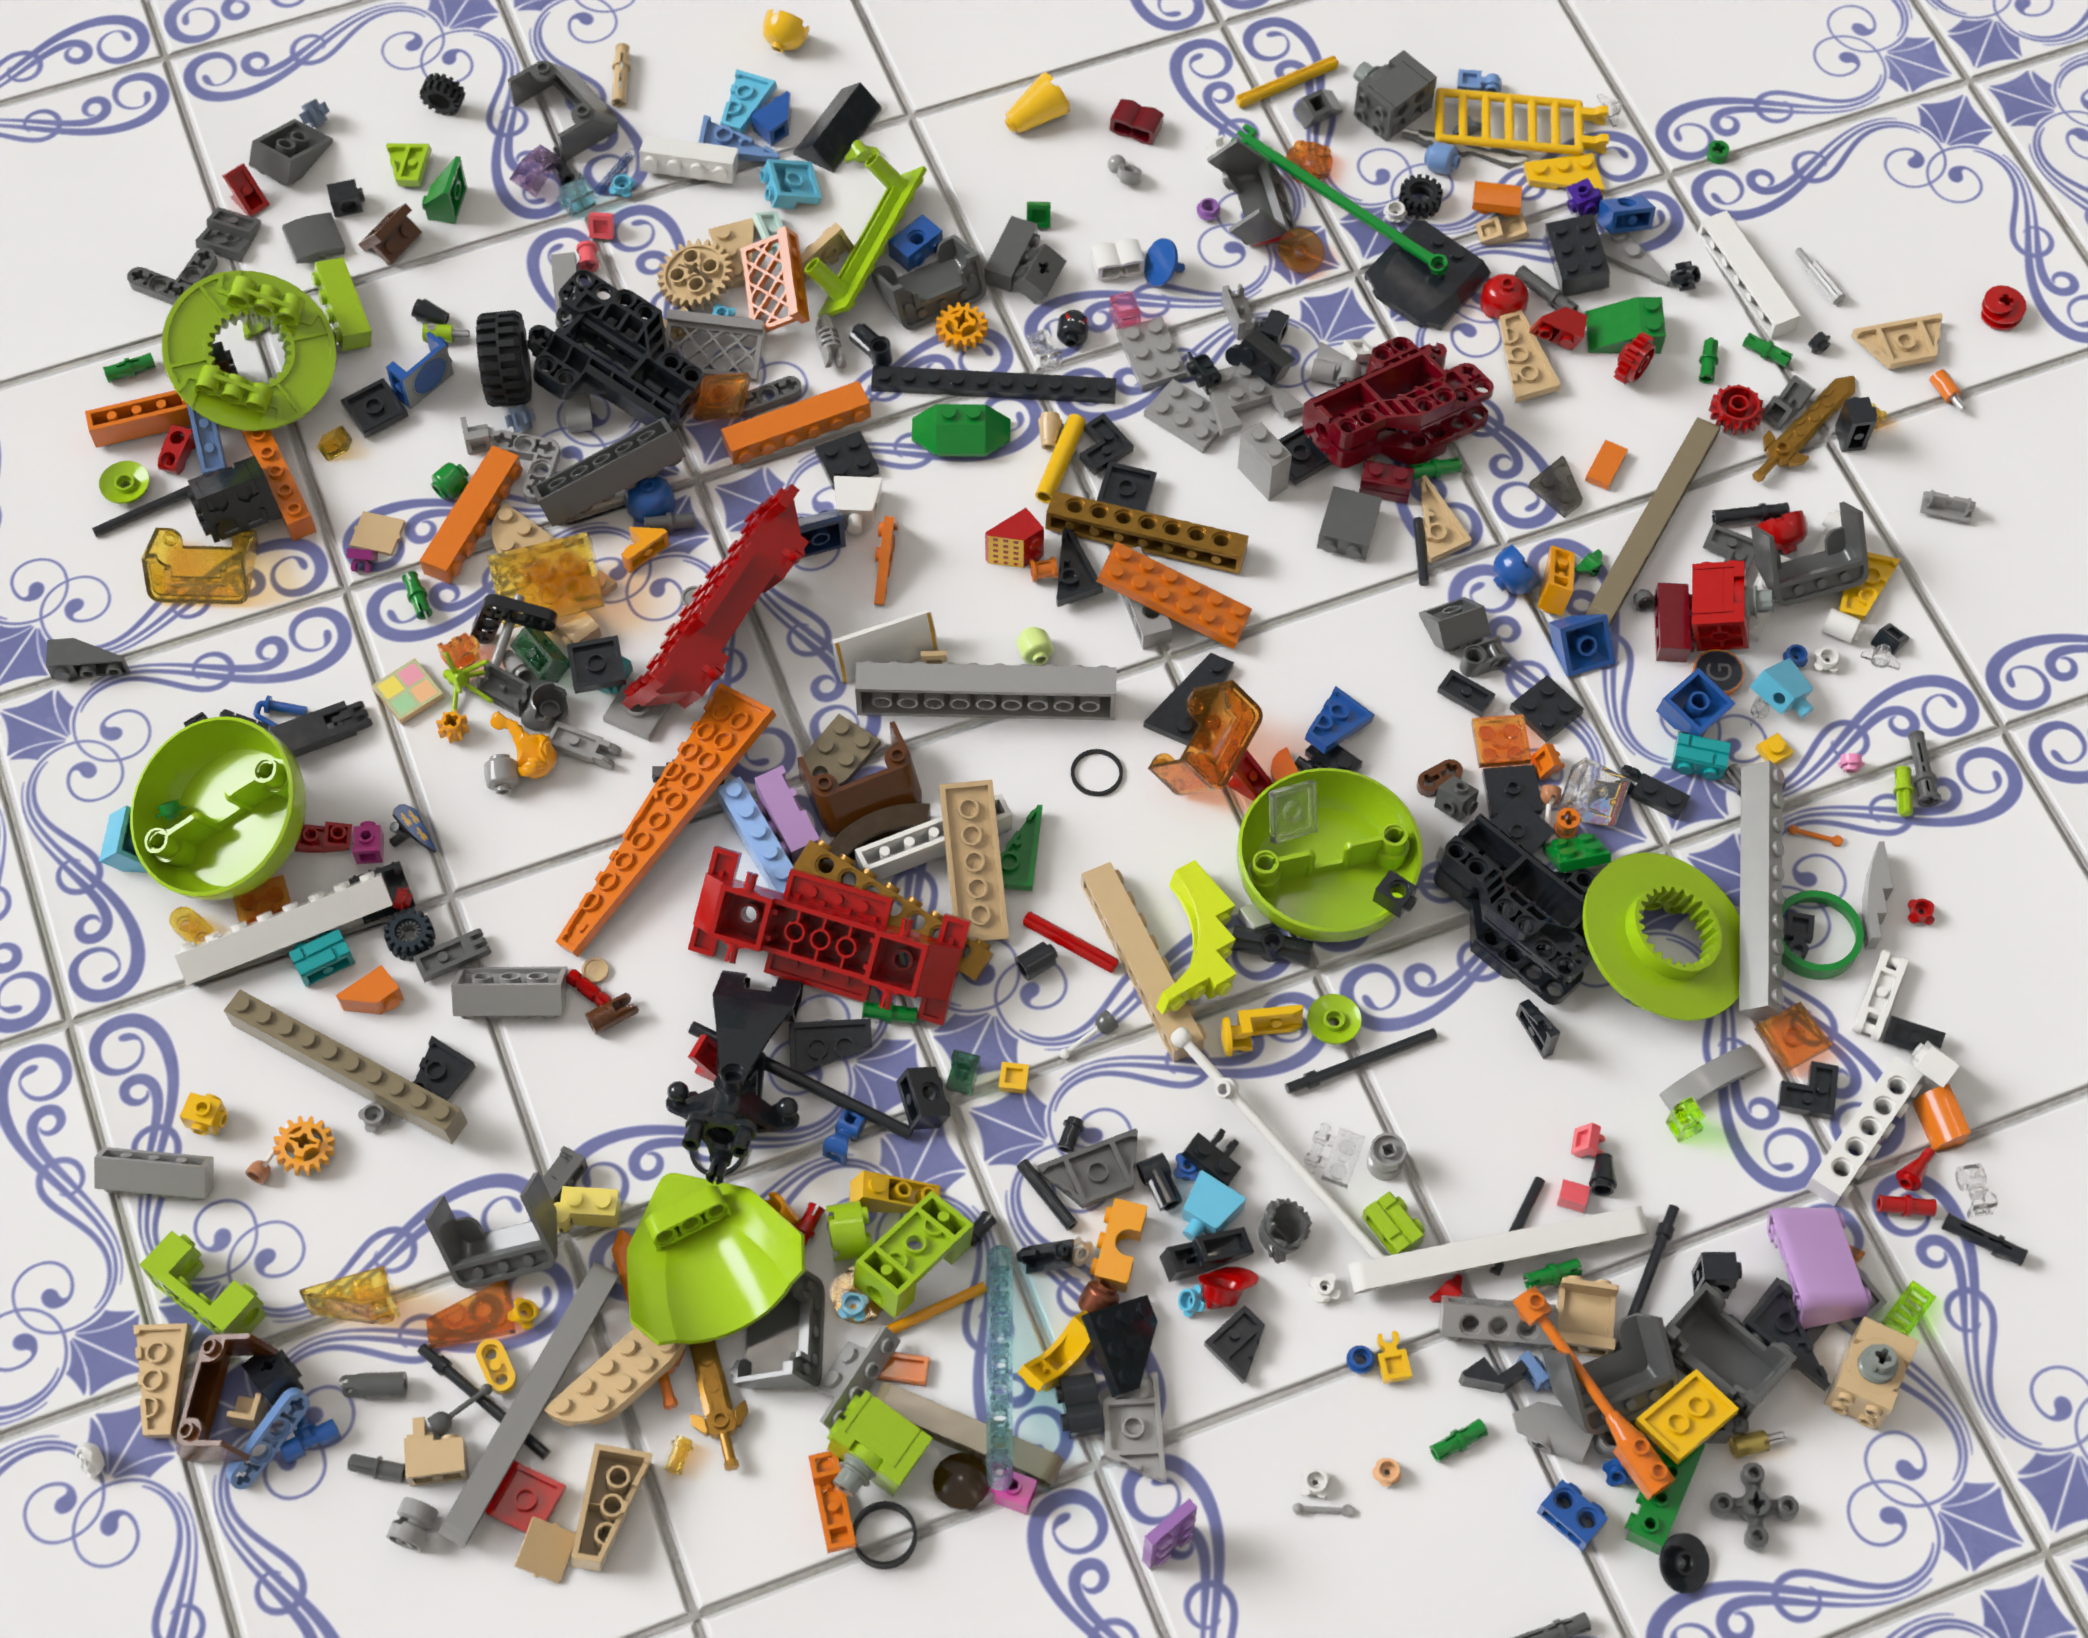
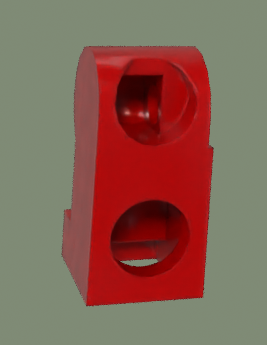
(176, 450)

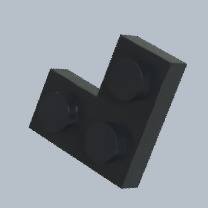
(1110, 444)
(1816, 1097)

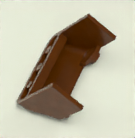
(845, 804)
(204, 1396)

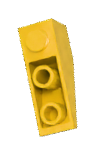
(888, 1193)

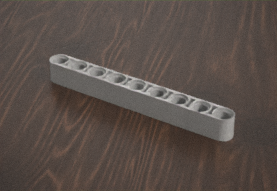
(577, 408)

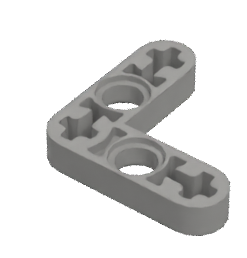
(534, 454)

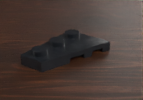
(826, 1042)
(442, 1069)

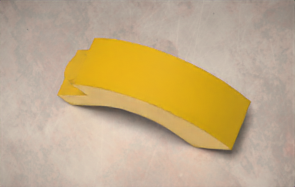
(1059, 1358)

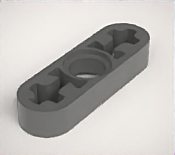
(772, 387)

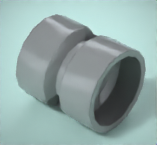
(1386, 1156)
(411, 1526)

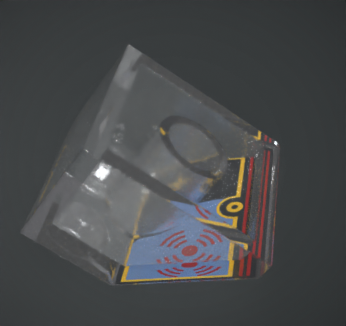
(1594, 793)

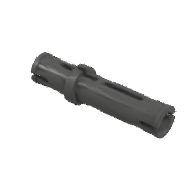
(1553, 296)
(1561, 1628)

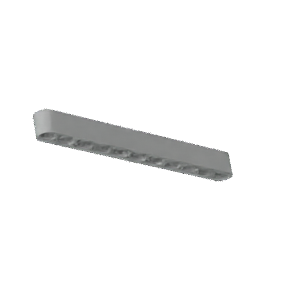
(528, 1405)

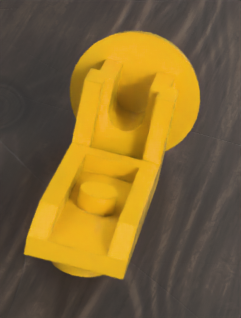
(1259, 1022)

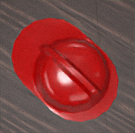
(1225, 1286)

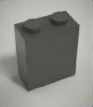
(1349, 523)

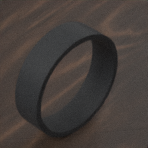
(892, 1506)

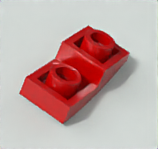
(324, 839)

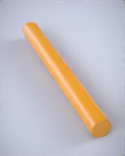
(937, 1308)

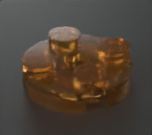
(1313, 152)

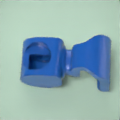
(847, 1127)

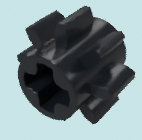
(1685, 276)

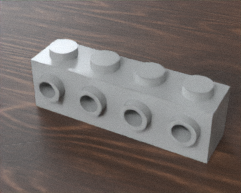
(154, 1173)

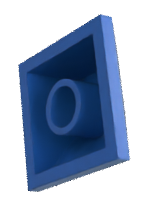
(1582, 643)

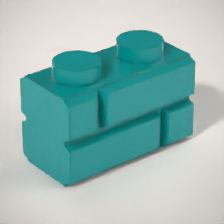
(1700, 756)
(321, 957)

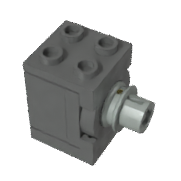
(1393, 94)

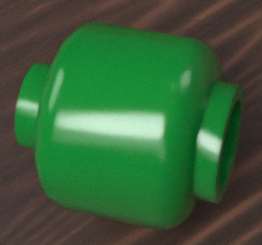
(449, 480)

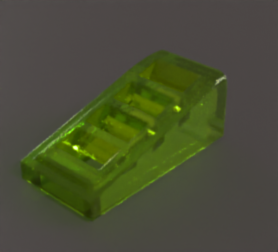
(1896, 1323)

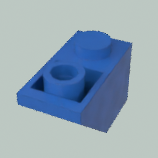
(773, 120)

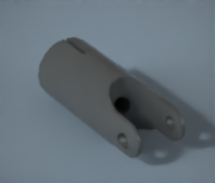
(375, 1385)

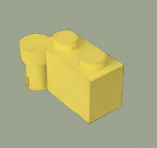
(588, 1208)

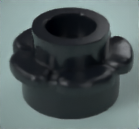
(1819, 342)

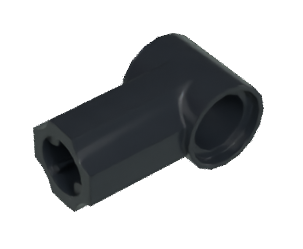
(874, 346)
(1157, 1175)

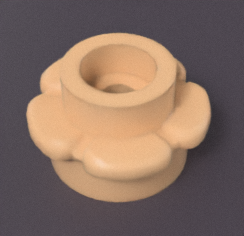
(1387, 1464)

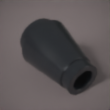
(428, 312)
(1603, 1175)

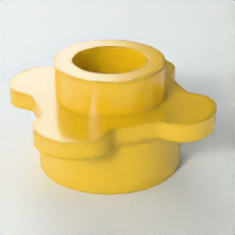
(526, 1306)

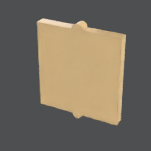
(377, 533)
(545, 1550)

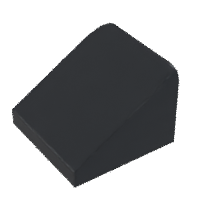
(1891, 636)

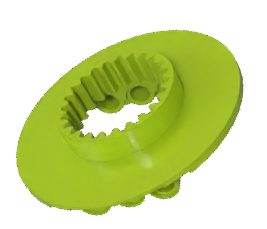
(230, 397)
(1632, 965)

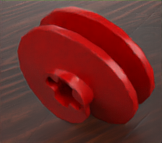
(2003, 307)

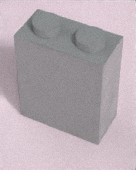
(1264, 460)

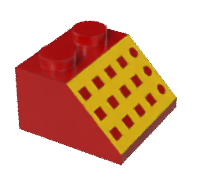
(1015, 541)

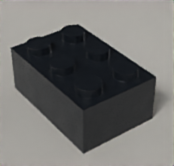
(1577, 255)

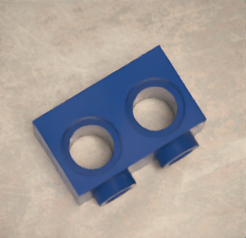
(1567, 1520)

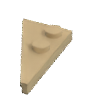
(1442, 529)

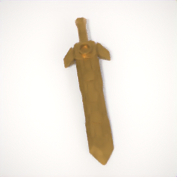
(1786, 447)
(716, 1401)

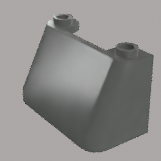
(928, 290)
(787, 1342)

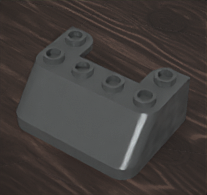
(1628, 1377)

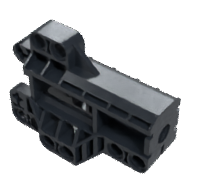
(658, 378)
(1483, 874)

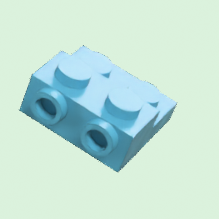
(790, 183)

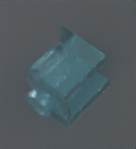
(576, 196)

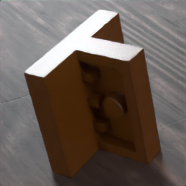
(392, 234)

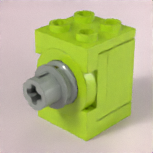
(874, 1446)

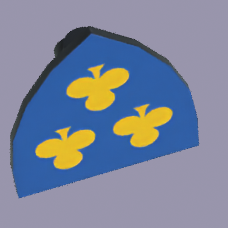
(409, 825)

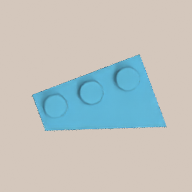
(747, 95)

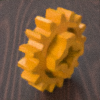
(961, 326)
(295, 1138)

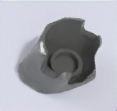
(545, 707)

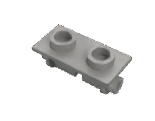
(1947, 507)

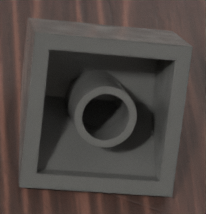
(1456, 623)

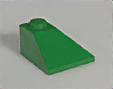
(446, 194)

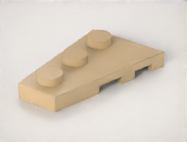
(733, 238)

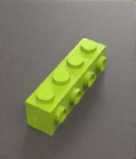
(341, 304)

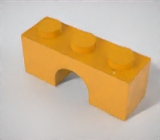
(1124, 1222)

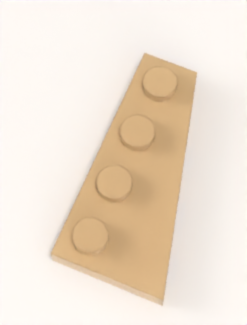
(1526, 361)

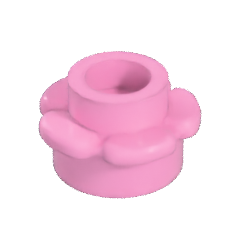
(1851, 762)

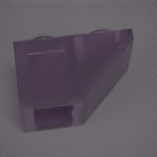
(534, 170)

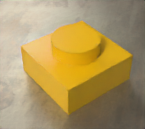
(1774, 749)
(1013, 1077)

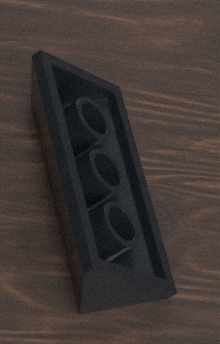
(839, 127)

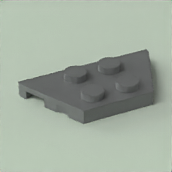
(1096, 1170)

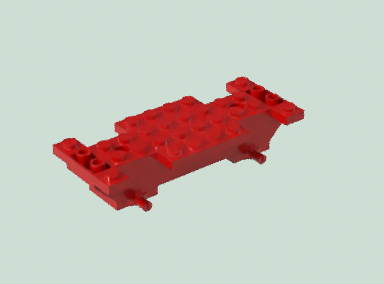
(694, 645)
(828, 936)

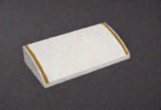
(886, 642)

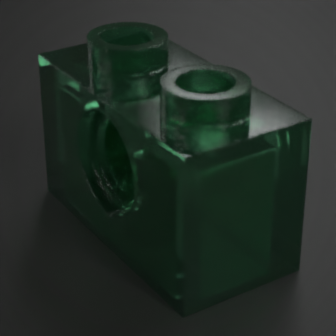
(540, 654)

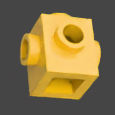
(204, 1114)

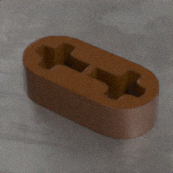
(1437, 774)

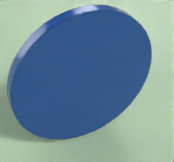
(1162, 262)

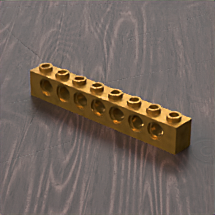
(1150, 531)
(816, 853)

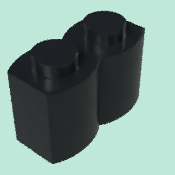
(1080, 1405)

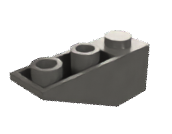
(75, 659)

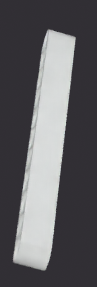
(1497, 1248)

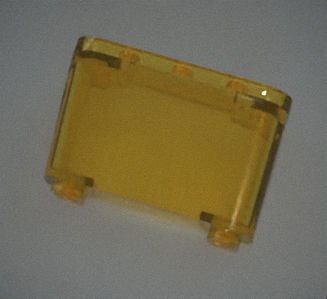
(198, 572)

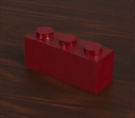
(1673, 622)

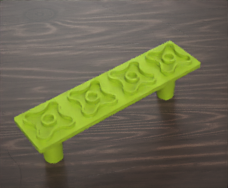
(871, 244)

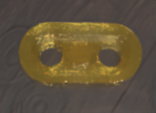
(194, 929)

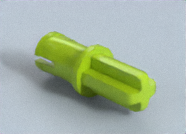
(1903, 790)

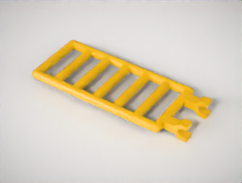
(1581, 113)

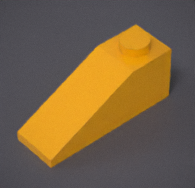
(1557, 581)

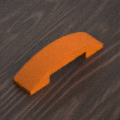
(831, 1503)

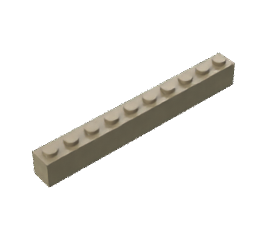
(346, 1067)

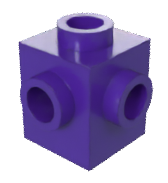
(1583, 198)

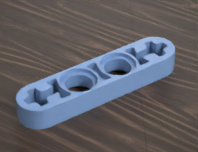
(272, 1440)

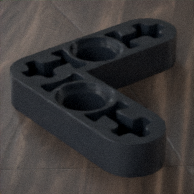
(507, 610)

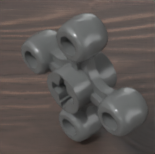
(1747, 1512)

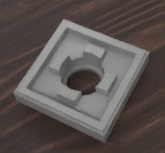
(638, 723)

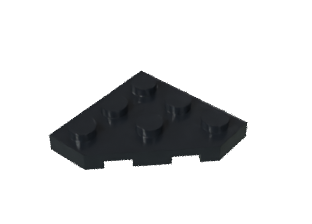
(1122, 1341)

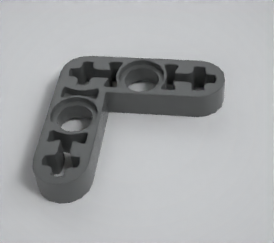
(179, 285)

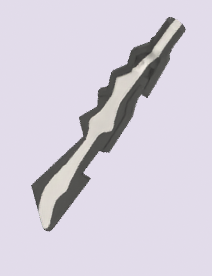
(1498, 156)

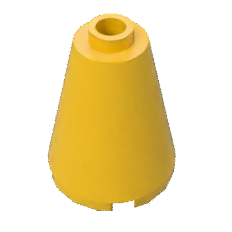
(1037, 105)

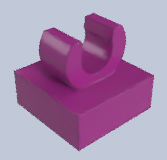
(363, 556)

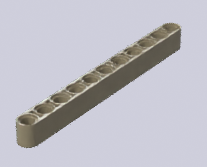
(1654, 520)

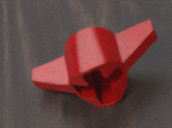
(1450, 1288)

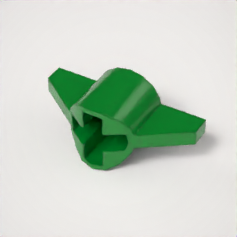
(1590, 564)

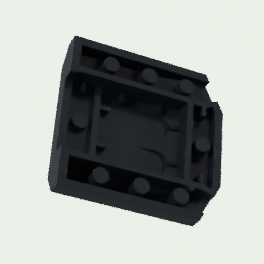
(1412, 289)

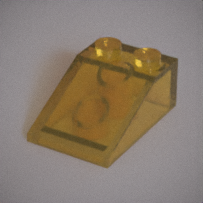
(357, 1297)

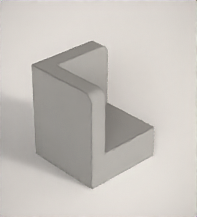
(476, 437)

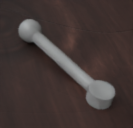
(1346, 1510)

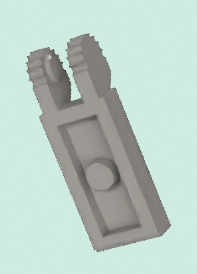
(583, 745)

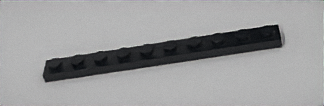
(993, 384)

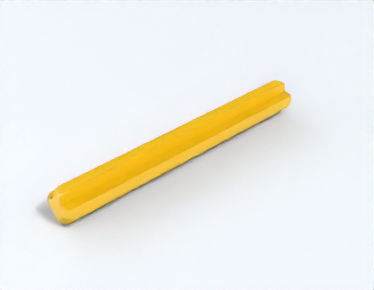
(1286, 81)

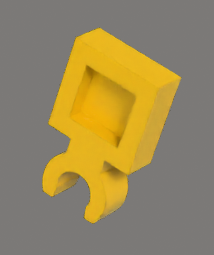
(1392, 1362)

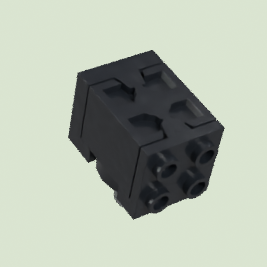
(233, 499)

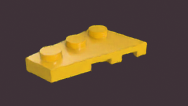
(1563, 172)

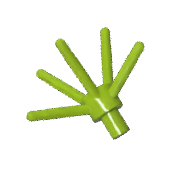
(460, 678)

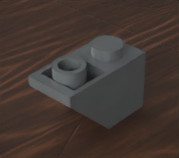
(1317, 107)

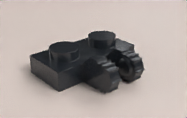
(1210, 1159)

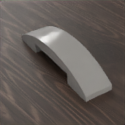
(1714, 1076)

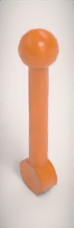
(1836, 840)

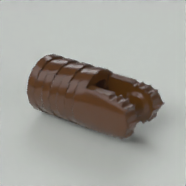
(611, 1013)

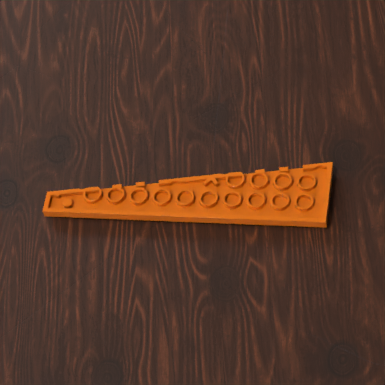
(703, 762)

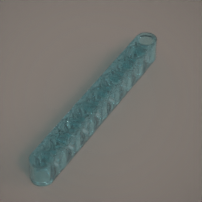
(999, 1377)

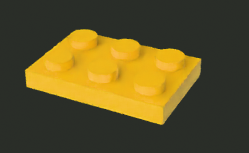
(1686, 1416)

